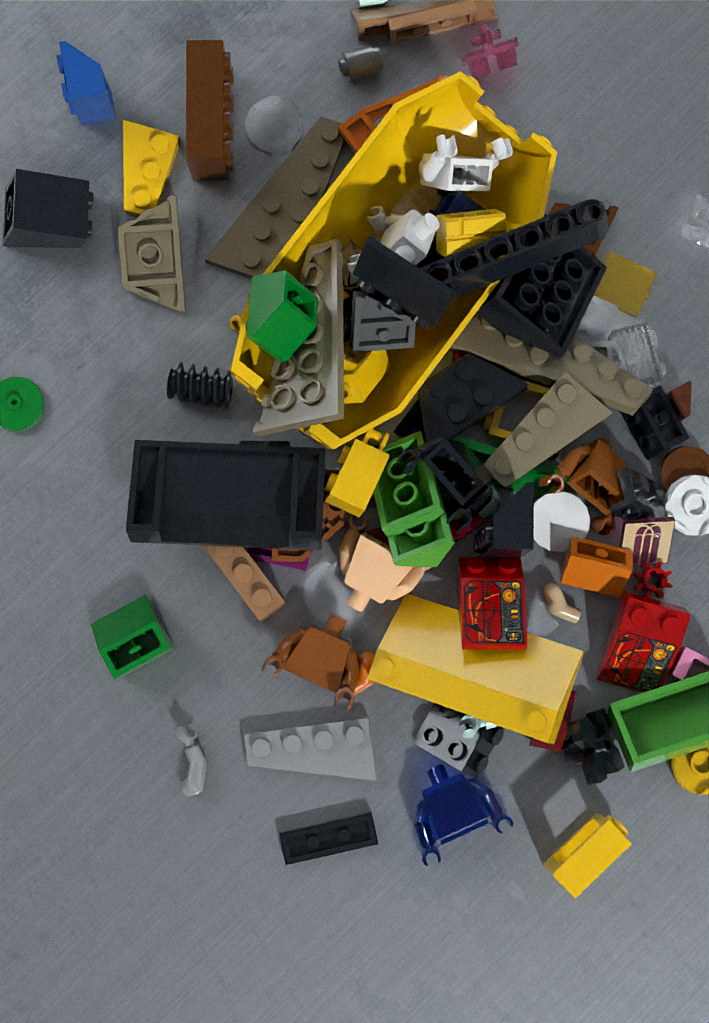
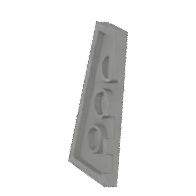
(321, 749)

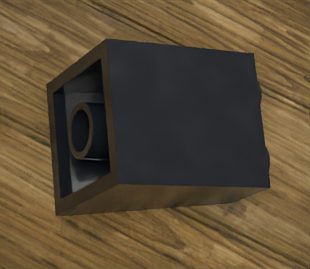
(46, 211)

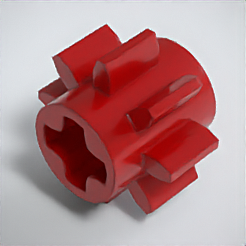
(658, 585)

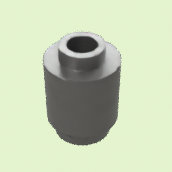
(360, 62)

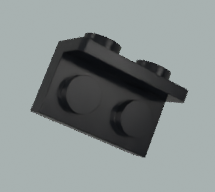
(656, 425)

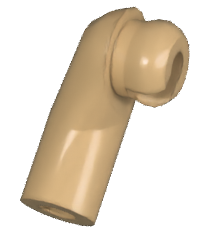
(557, 604)

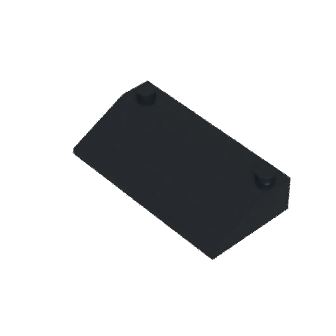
(226, 495)

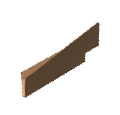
(420, 19)

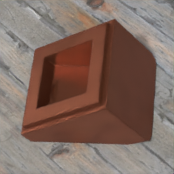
(681, 400)

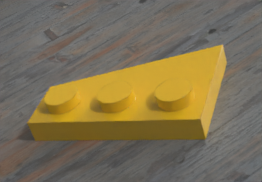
(146, 165)

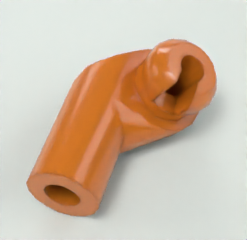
(365, 659)

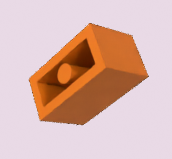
(596, 566)

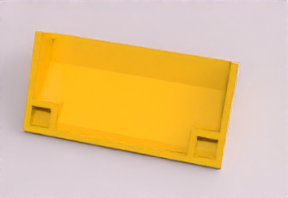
(504, 687)

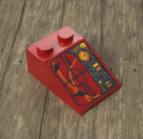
(491, 603)
(643, 642)

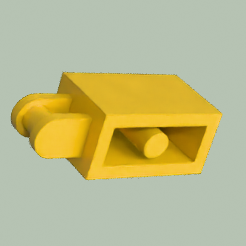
(358, 473)

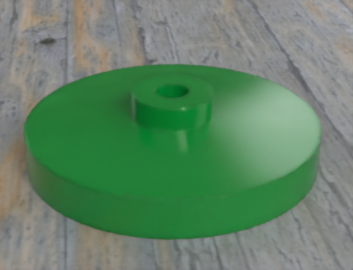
(20, 404)

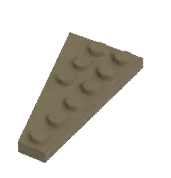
(587, 366)
(311, 382)

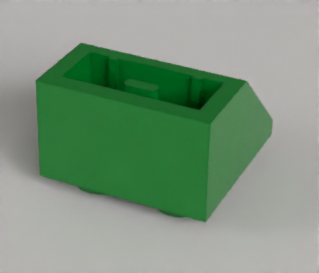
(280, 314)
(131, 637)

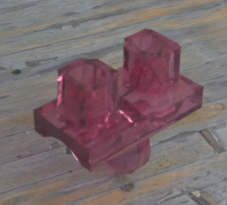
(503, 50)

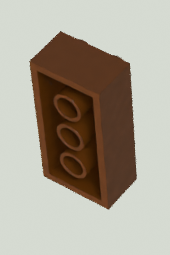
(209, 110)

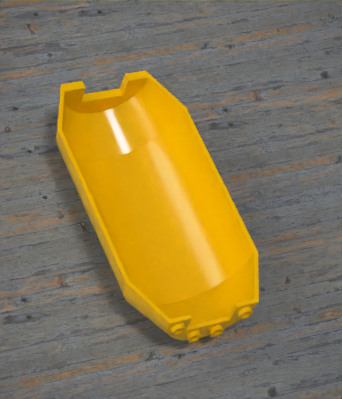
(377, 178)

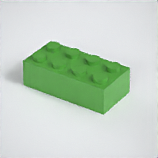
(662, 722)

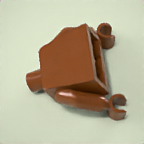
(593, 474)
(320, 658)

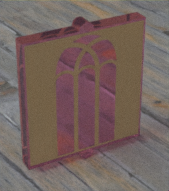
(648, 539)

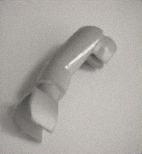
(197, 762)

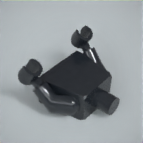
(458, 471)

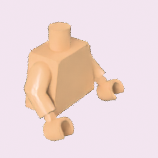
(371, 569)

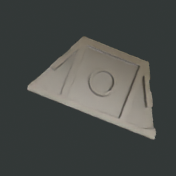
(153, 256)

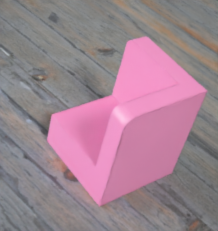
(688, 664)

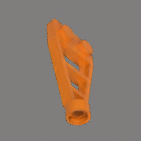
(361, 125)

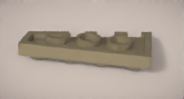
(549, 426)

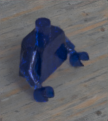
(453, 810)

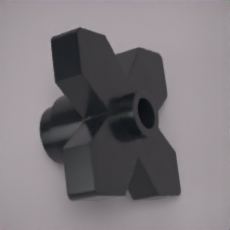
(592, 747)

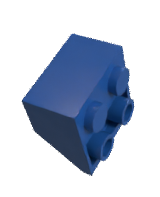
(85, 86)

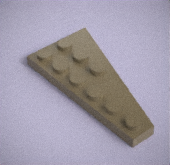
(281, 204)

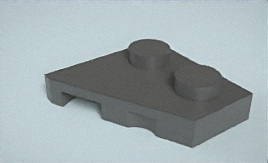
(379, 326)

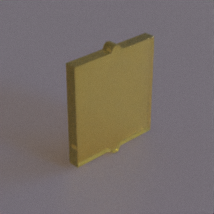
(625, 284)

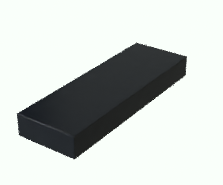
(328, 838)

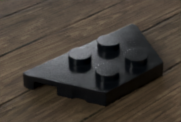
(464, 396)

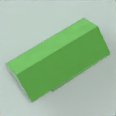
(412, 509)

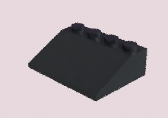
(545, 300)

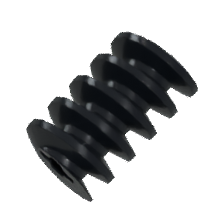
(200, 385)

